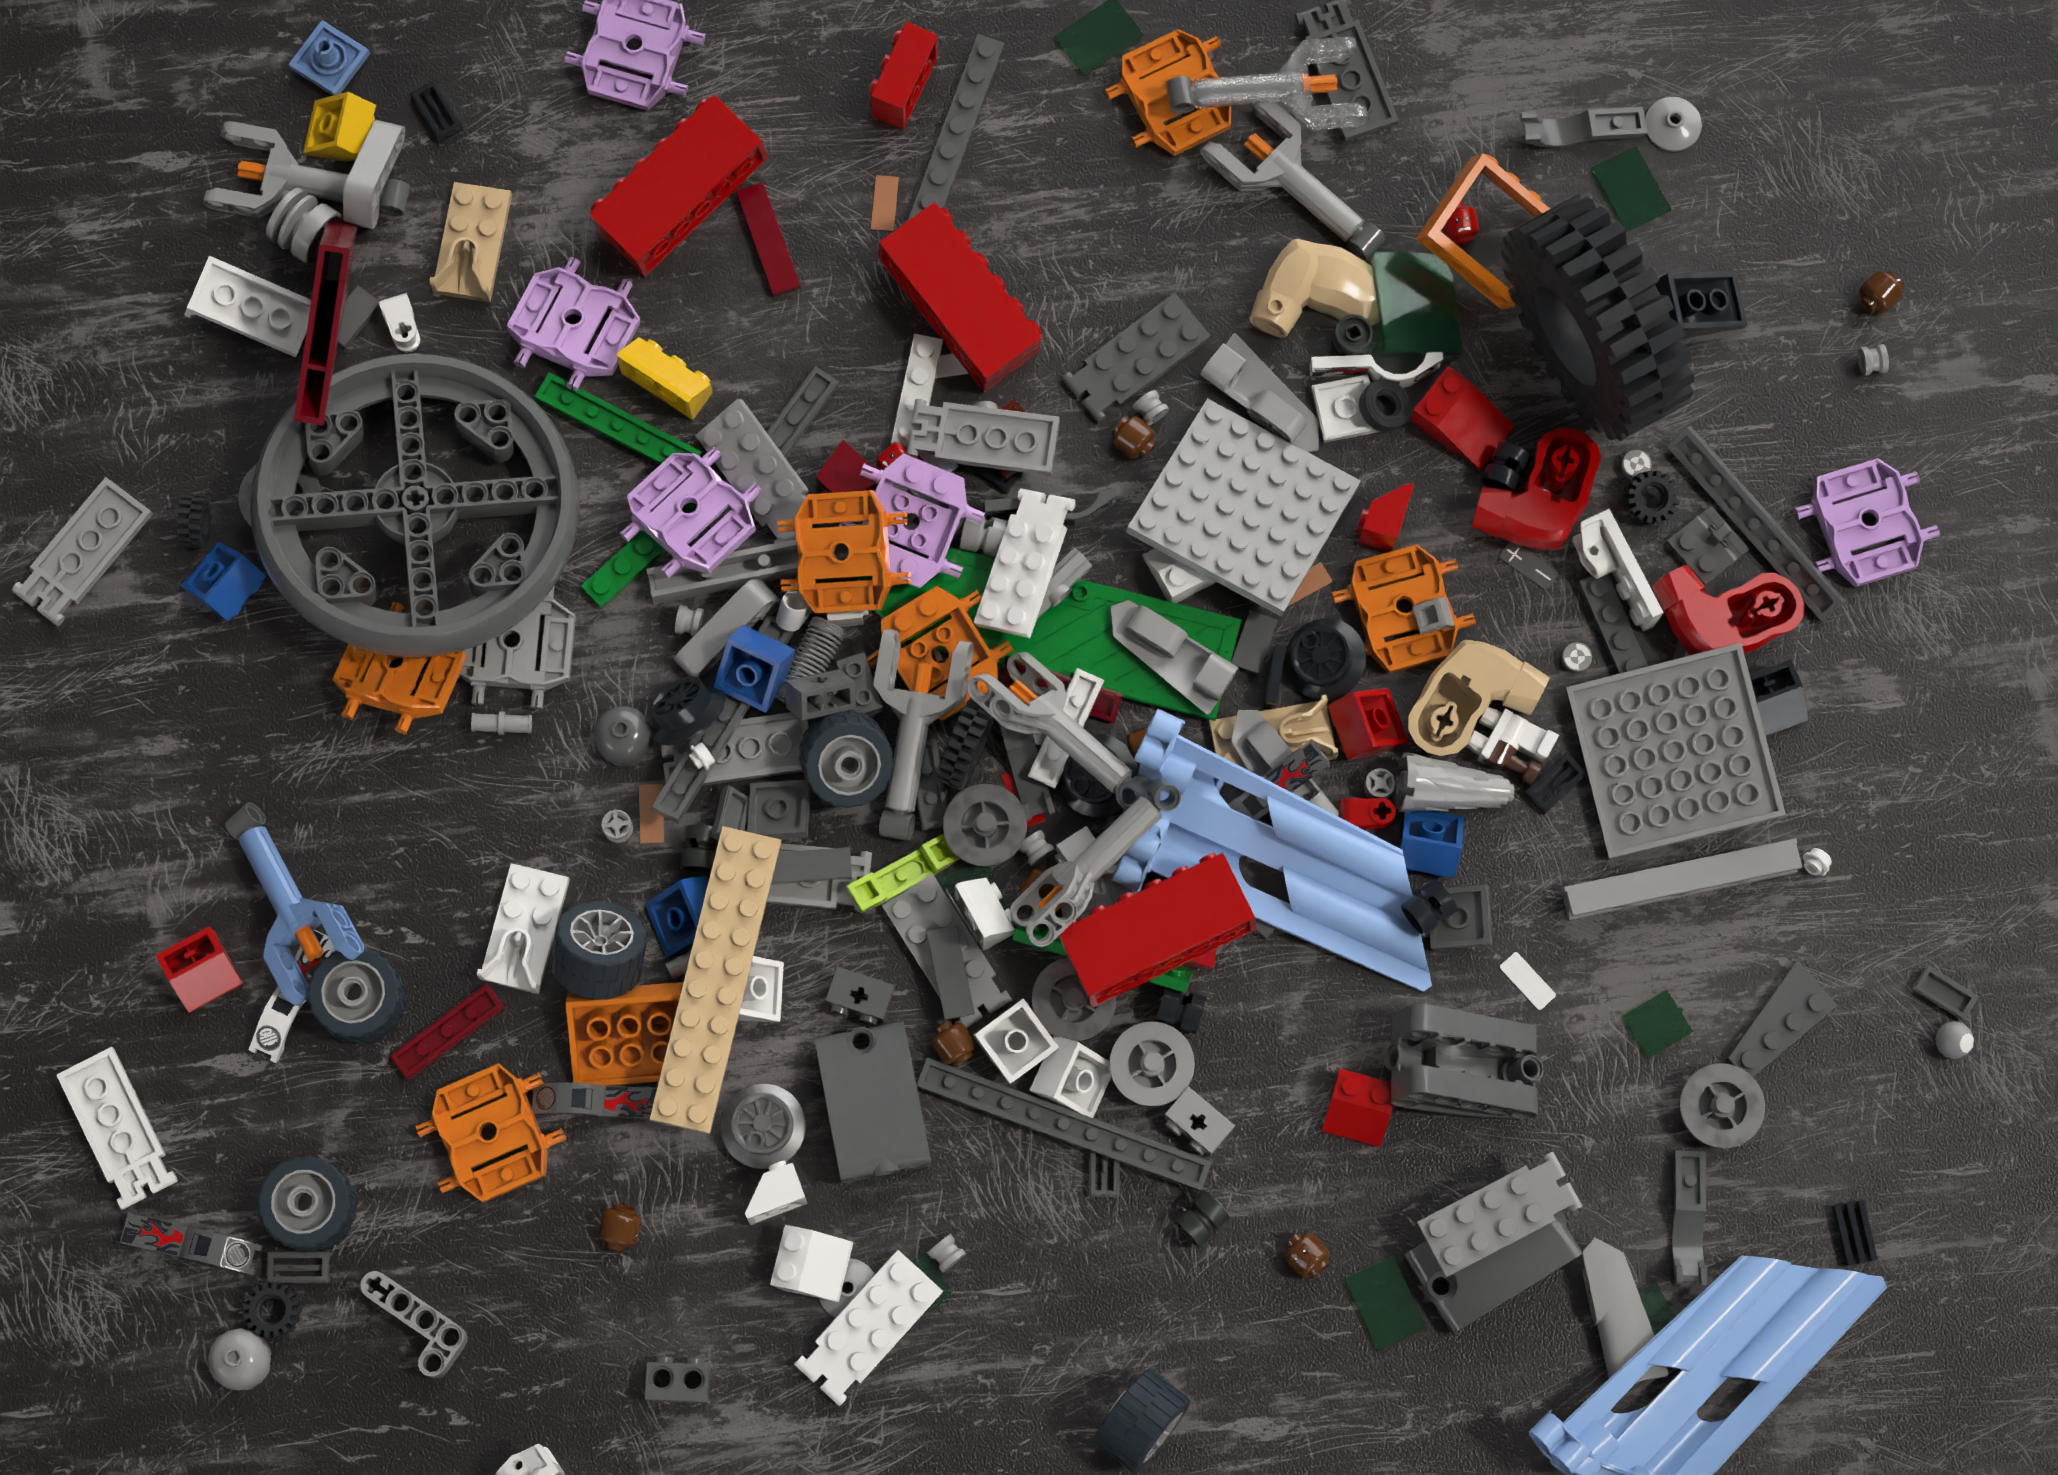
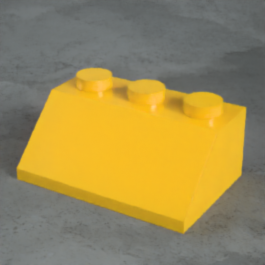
(665, 376)

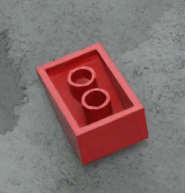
(1461, 419)

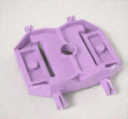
(662, 32)
(542, 329)
(659, 505)
(936, 523)
(1846, 531)

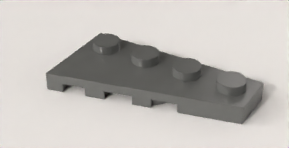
(1788, 1015)

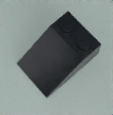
(1704, 301)

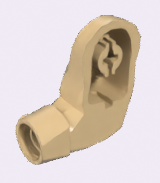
(1314, 277)
(1463, 690)

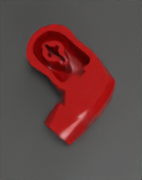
(1552, 496)
(1744, 615)

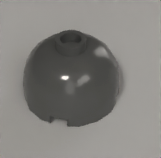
(623, 736)

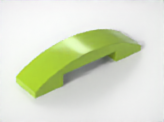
(901, 875)

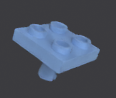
(329, 58)

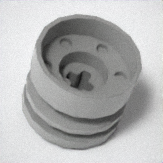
(300, 224)

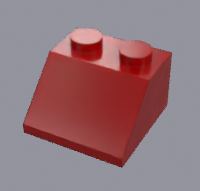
(1383, 520)
(1367, 723)
(1358, 1108)

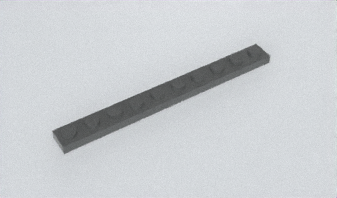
(1064, 1124)

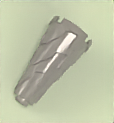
(1443, 786)

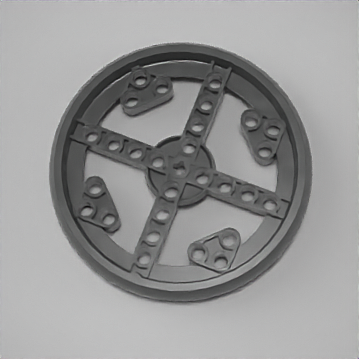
(349, 613)

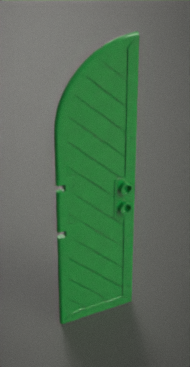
(1080, 631)

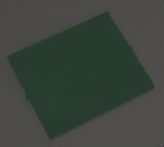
(1416, 303)

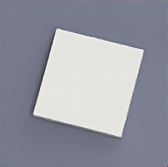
(1339, 408)

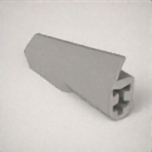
(1267, 399)
(1172, 654)
(1263, 748)
(1616, 1307)

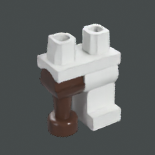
(1507, 736)

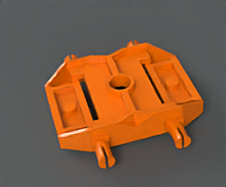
(1145, 81)
(866, 545)
(922, 614)
(1382, 618)
(370, 681)
(514, 1126)

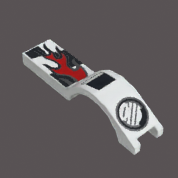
(1365, 364)
(279, 1012)

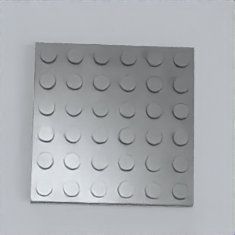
(1243, 507)
(1675, 751)

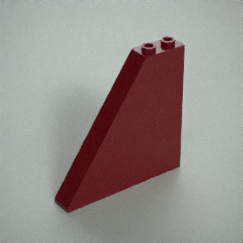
(325, 321)

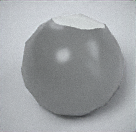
(1954, 1040)

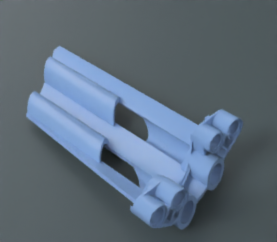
(1337, 876)
(1750, 1323)

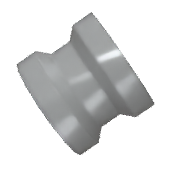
(1873, 359)
(1151, 407)
(688, 620)
(1382, 780)
(616, 819)
(1036, 848)
(946, 1253)

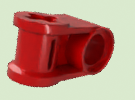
(1363, 812)

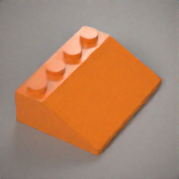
(621, 1036)

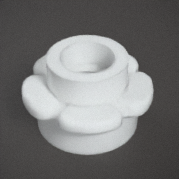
(701, 756)
(1817, 862)

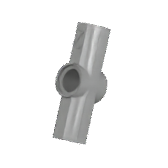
(1063, 577)

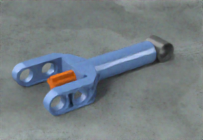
(295, 915)

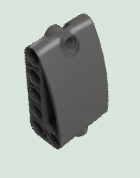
(1463, 1063)
(873, 1102)
(1496, 1277)

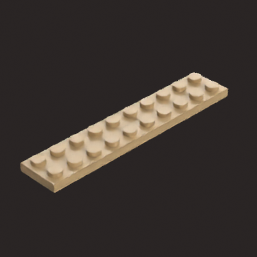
(715, 980)

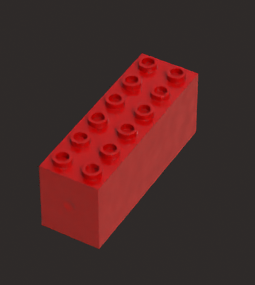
(678, 184)
(960, 296)
(1157, 928)

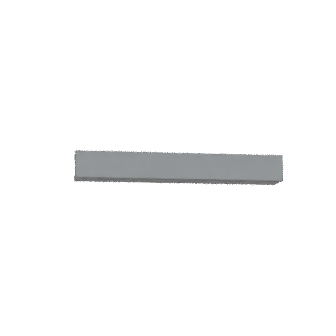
(759, 563)
(1681, 879)

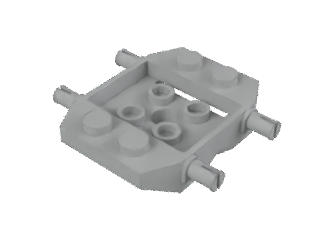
(517, 665)

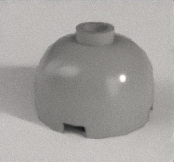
(239, 1359)

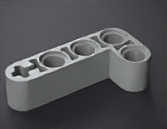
(371, 173)
(745, 608)
(411, 1317)

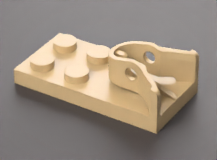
(471, 242)
(1293, 723)

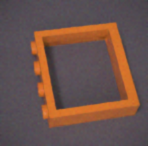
(1451, 253)

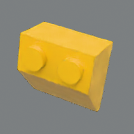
(339, 127)

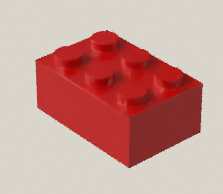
(903, 75)

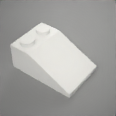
(984, 912)

